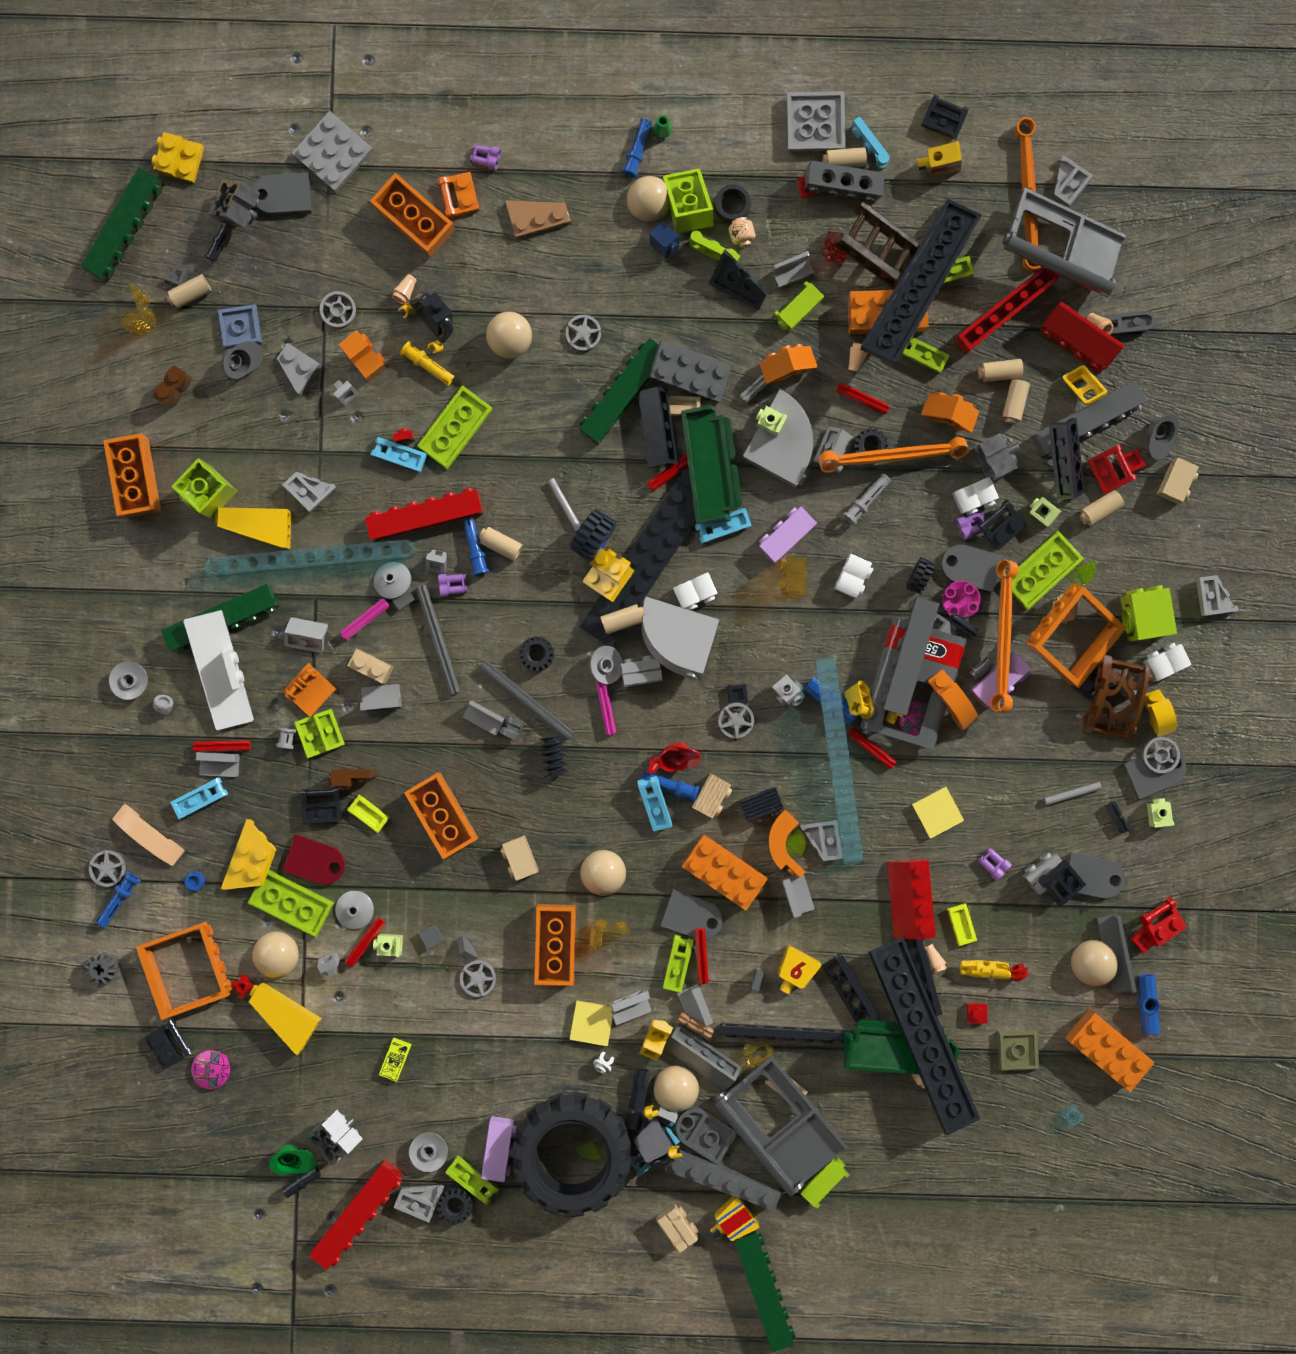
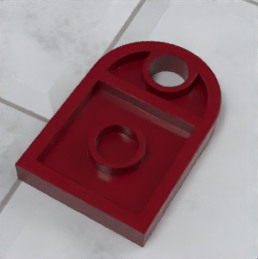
(313, 860)

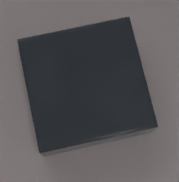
(737, 694)

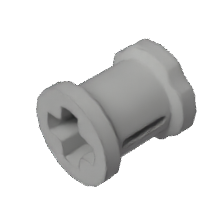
(286, 738)

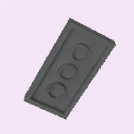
(690, 371)

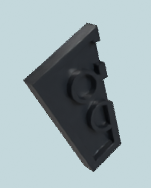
(737, 281)

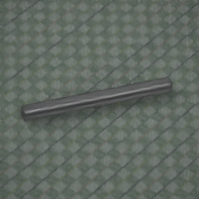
(438, 640)
(526, 700)

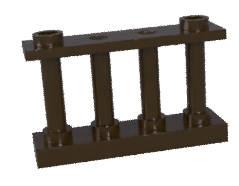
(865, 257)

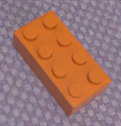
(412, 215)
(866, 307)
(132, 476)
(441, 815)
(724, 872)
(555, 944)
(1109, 1050)

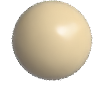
(648, 199)
(509, 335)
(603, 872)
(275, 954)
(1094, 963)
(676, 1088)

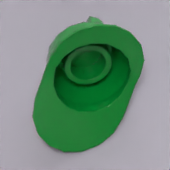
(292, 1160)

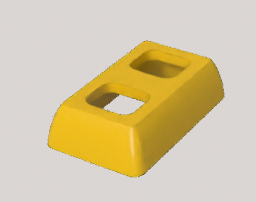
(1092, 385)

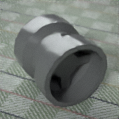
(511, 727)

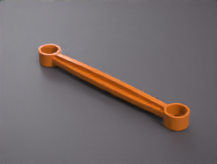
(1028, 182)
(890, 455)
(1004, 636)

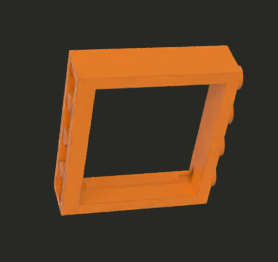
(1096, 650)
(155, 981)

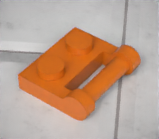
(464, 191)

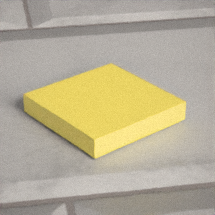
(937, 812)
(591, 1023)

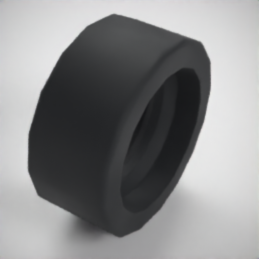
(732, 189)

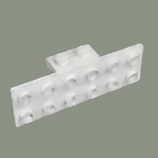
(219, 670)

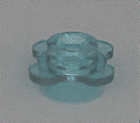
(1072, 1121)

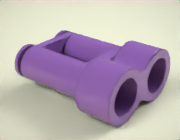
(493, 155)
(965, 527)
(444, 584)
(1001, 867)

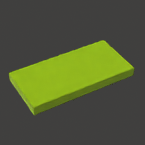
(455, 427)
(1044, 570)
(291, 903)

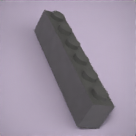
(1097, 415)
(910, 656)
(726, 1180)

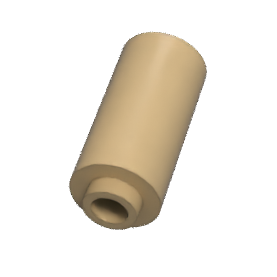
(847, 157)
(188, 291)
(1001, 370)
(1015, 401)
(1101, 508)
(500, 543)
(622, 619)

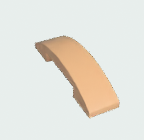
(147, 836)

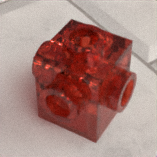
(832, 253)

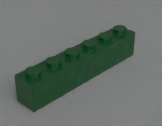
(122, 224)
(621, 394)
(235, 611)
(764, 1291)

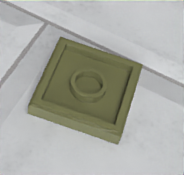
(1018, 1050)

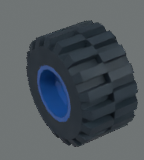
(592, 534)

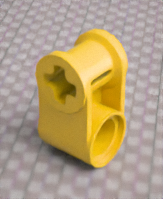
(860, 700)

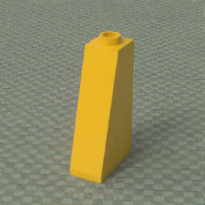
(265, 525)
(286, 1017)

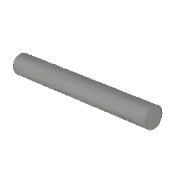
(564, 504)
(1073, 793)

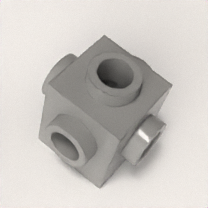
(789, 692)

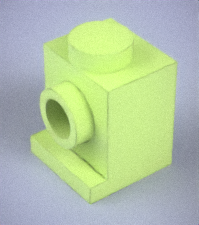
(772, 427)
(1048, 518)
(1155, 819)
(394, 941)

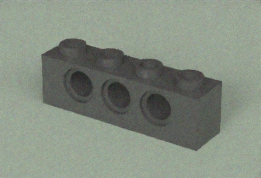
(853, 176)

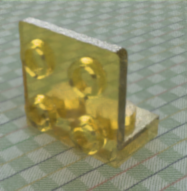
(143, 320)
(794, 575)
(603, 926)

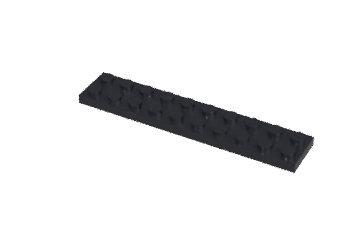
(921, 282)
(648, 556)
(924, 1036)

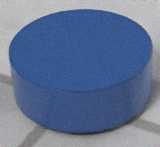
(194, 881)

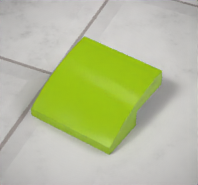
(319, 733)

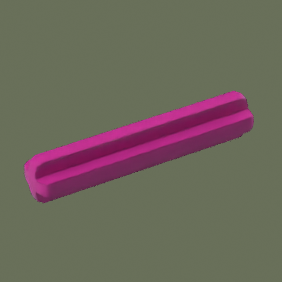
(364, 619)
(606, 708)

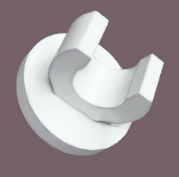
(601, 1065)

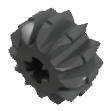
(106, 964)

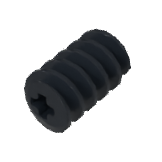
(554, 756)

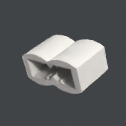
(975, 495)
(853, 575)
(694, 591)
(1167, 662)

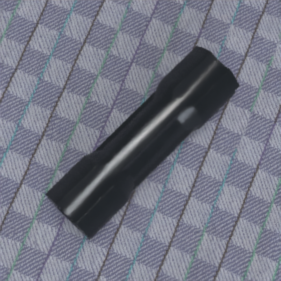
(637, 1100)

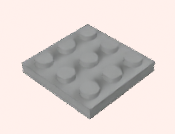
(815, 121)
(332, 151)

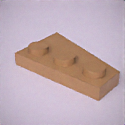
(536, 217)

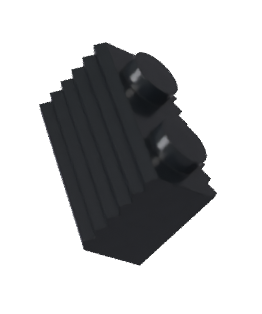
(761, 804)

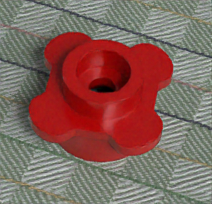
(1018, 972)
(242, 981)

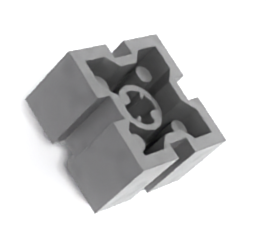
(234, 203)
(996, 457)
(334, 1137)

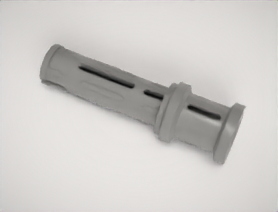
(861, 505)

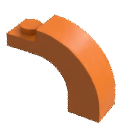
(954, 698)
(777, 843)

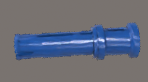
(635, 156)
(476, 556)
(678, 788)
(121, 893)

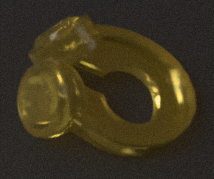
(749, 1048)

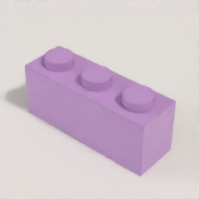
(786, 534)
(987, 686)
(498, 1149)

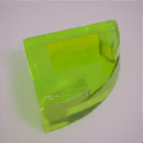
(1086, 572)
(797, 841)
(588, 1150)

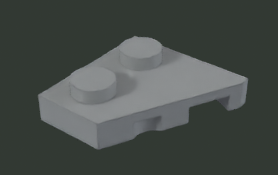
(1070, 181)
(297, 367)
(307, 490)
(1213, 596)
(825, 839)
(419, 1201)

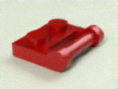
(1105, 471)
(1167, 926)

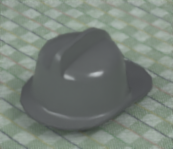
(241, 359)
(1162, 435)

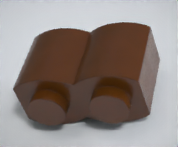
(170, 389)

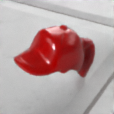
(674, 758)

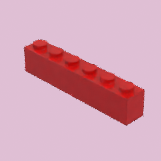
(1006, 309)
(424, 515)
(356, 1214)

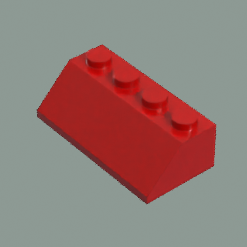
(1081, 337)
(911, 899)

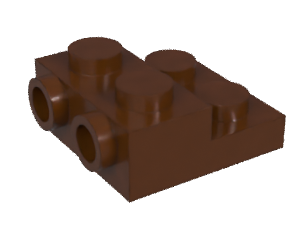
(347, 777)

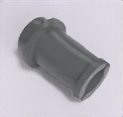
(977, 672)

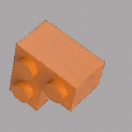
(360, 353)
(787, 363)
(951, 411)

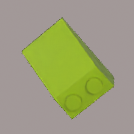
(689, 201)

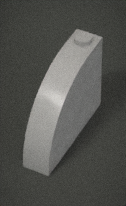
(790, 451)
(678, 637)

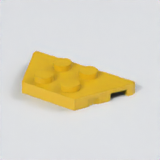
(250, 860)

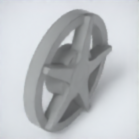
(338, 309)
(583, 332)
(736, 720)
(1161, 754)
(107, 868)
(477, 978)

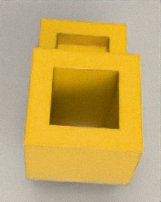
(1161, 713)
(655, 1039)

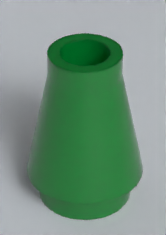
(662, 127)

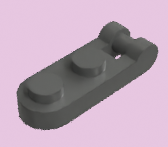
(1132, 322)

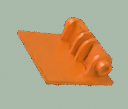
(309, 690)

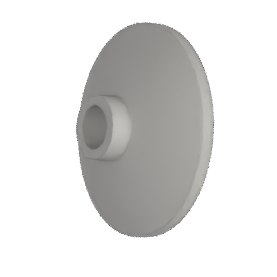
(398, 585)
(611, 659)
(119, 680)
(363, 906)
(428, 1161)

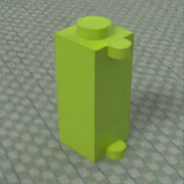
(799, 307)
(823, 1181)

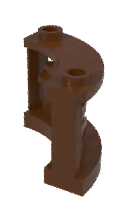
(1104, 676)

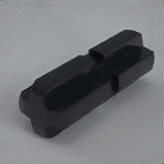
(960, 623)
(1119, 820)

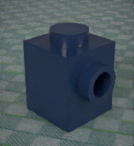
(664, 240)

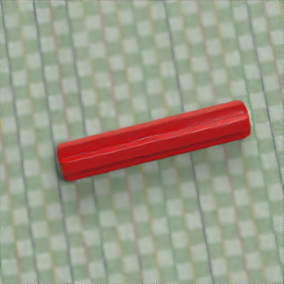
(862, 398)
(668, 473)
(221, 746)
(871, 748)
(365, 941)
(701, 952)

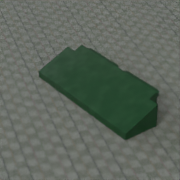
(709, 456)
(880, 1048)

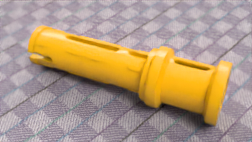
(420, 359)

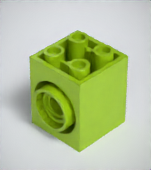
(203, 489)
(1148, 613)

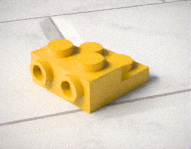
(177, 157)
(608, 574)

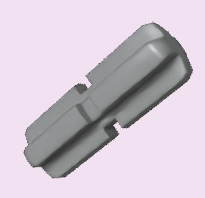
(751, 391)

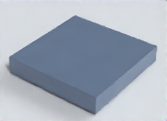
(239, 325)

